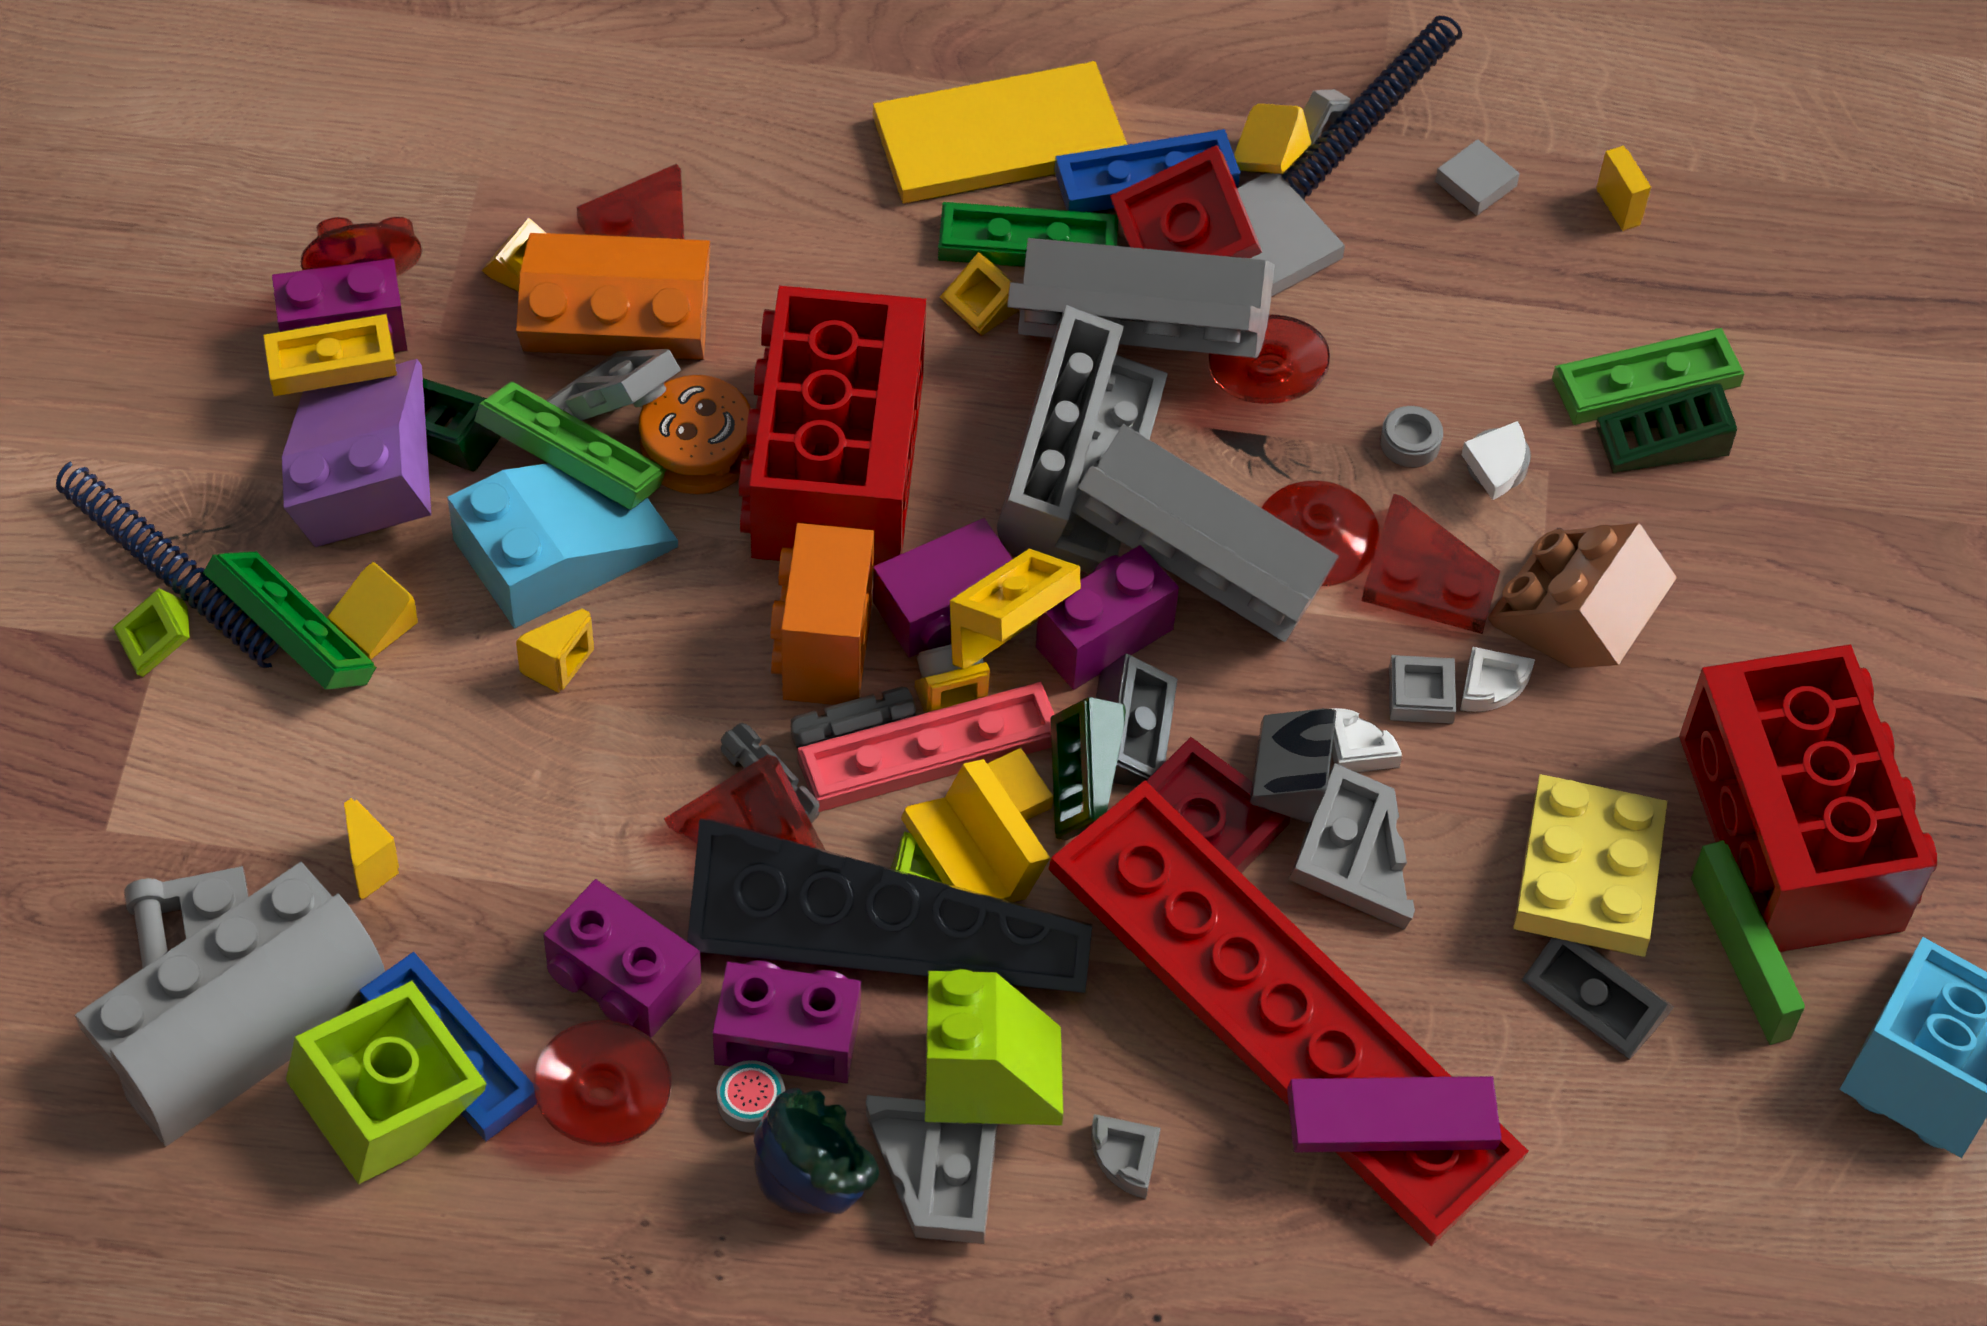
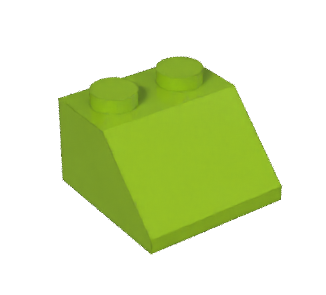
(989, 1053)
(382, 1080)

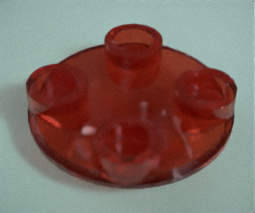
(344, 244)

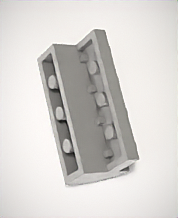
(1155, 294)
(1073, 420)
(1204, 532)
(231, 1001)

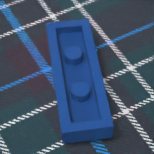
(1094, 175)
(507, 1090)

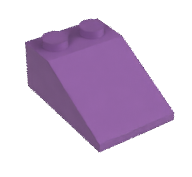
(358, 457)

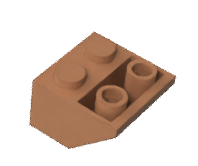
(1585, 594)

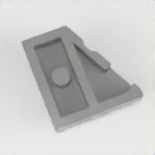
(616, 382)
(1356, 849)
(935, 1168)

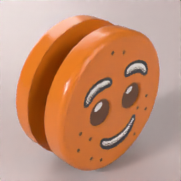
(696, 433)

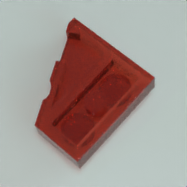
(640, 209)
(1429, 571)
(753, 799)

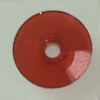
(1287, 367)
(1350, 525)
(606, 1057)

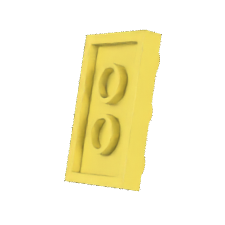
(1591, 865)

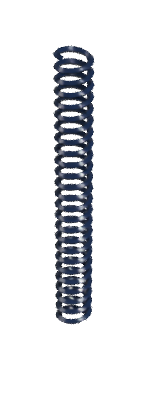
(1366, 96)
(167, 567)

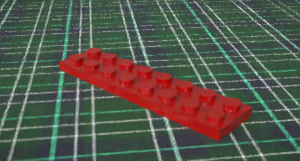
(1265, 989)

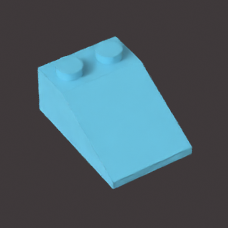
(550, 538)
(1929, 1051)

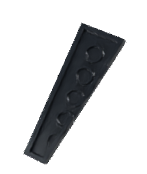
(825, 908)

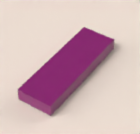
(1393, 1114)

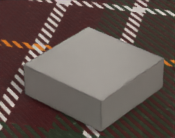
(1477, 177)
(1422, 689)

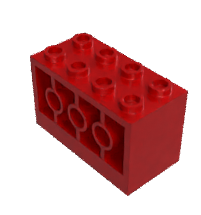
(833, 418)
(1808, 795)

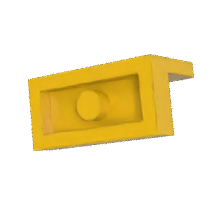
(330, 355)
(1008, 603)
(978, 836)

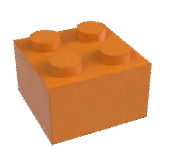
(823, 614)

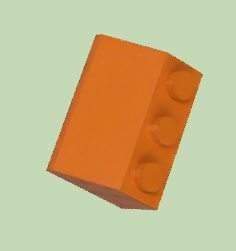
(613, 294)

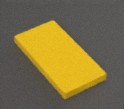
(994, 130)

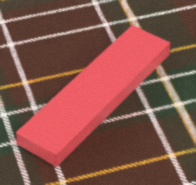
(926, 746)

